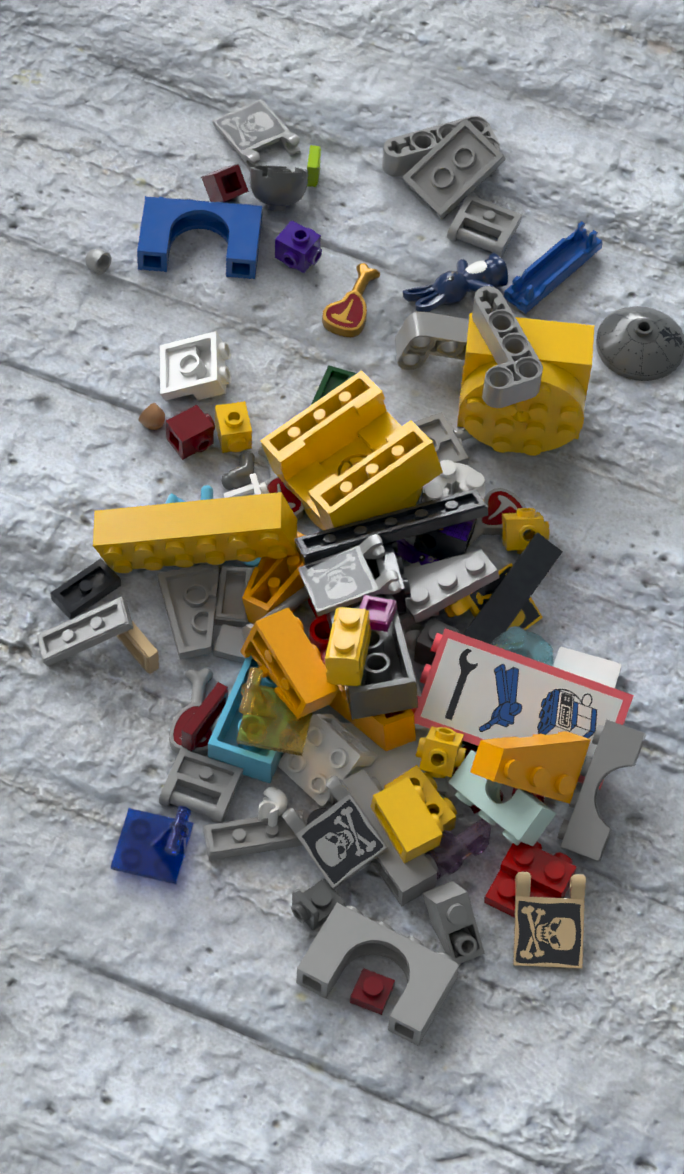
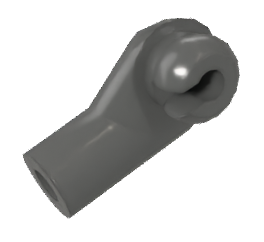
(240, 476)

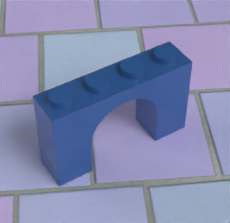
(168, 218)

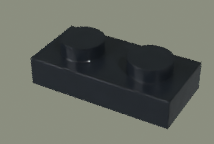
(85, 589)

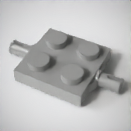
(445, 438)

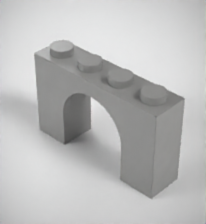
(352, 935)

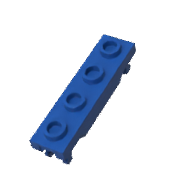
(552, 268)

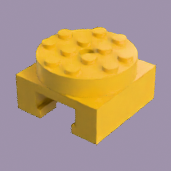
(549, 417)
(351, 456)

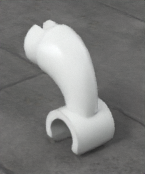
(272, 805)

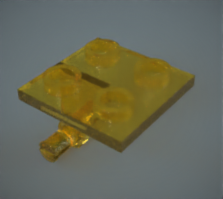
(268, 720)

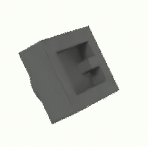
(315, 904)

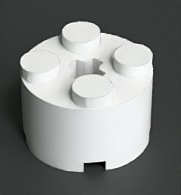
(454, 480)

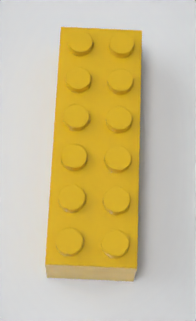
(195, 532)

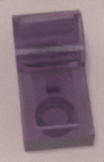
(471, 841)

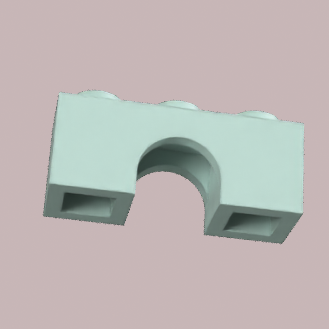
(521, 817)

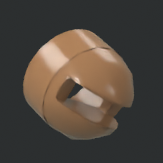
(152, 417)

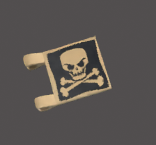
(549, 929)

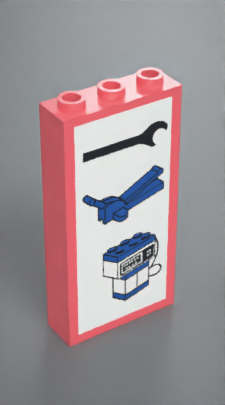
(505, 694)

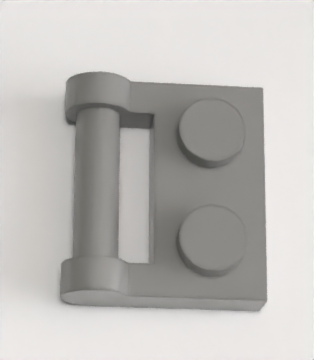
(485, 218)
(206, 777)

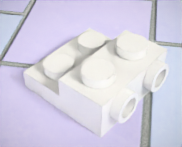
(194, 367)

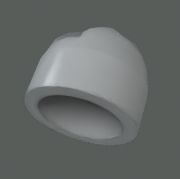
(98, 261)

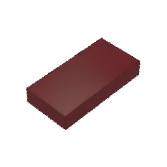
(204, 717)

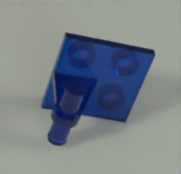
(153, 844)

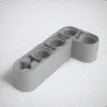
(407, 150)
(430, 334)
(518, 367)

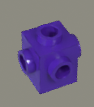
(298, 246)

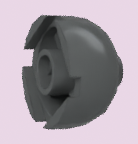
(278, 185)

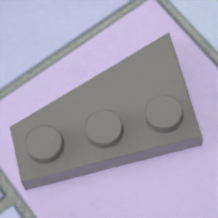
(191, 607)

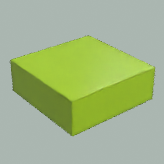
(313, 165)

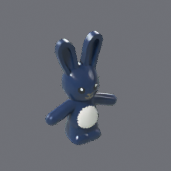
(454, 285)

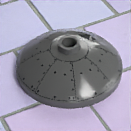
(640, 343)

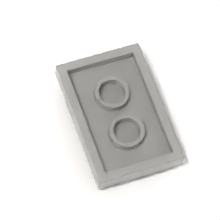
(454, 168)

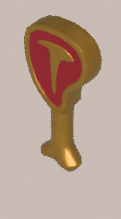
(349, 315)

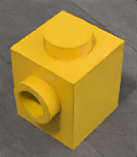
(233, 427)

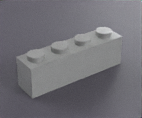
(404, 880)

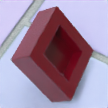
(372, 991)

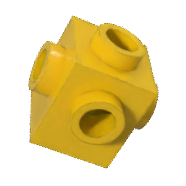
(517, 523)
(447, 745)

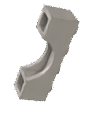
(616, 748)

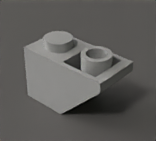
(454, 921)

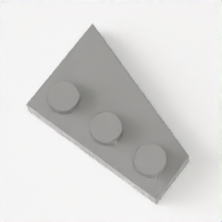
(445, 582)

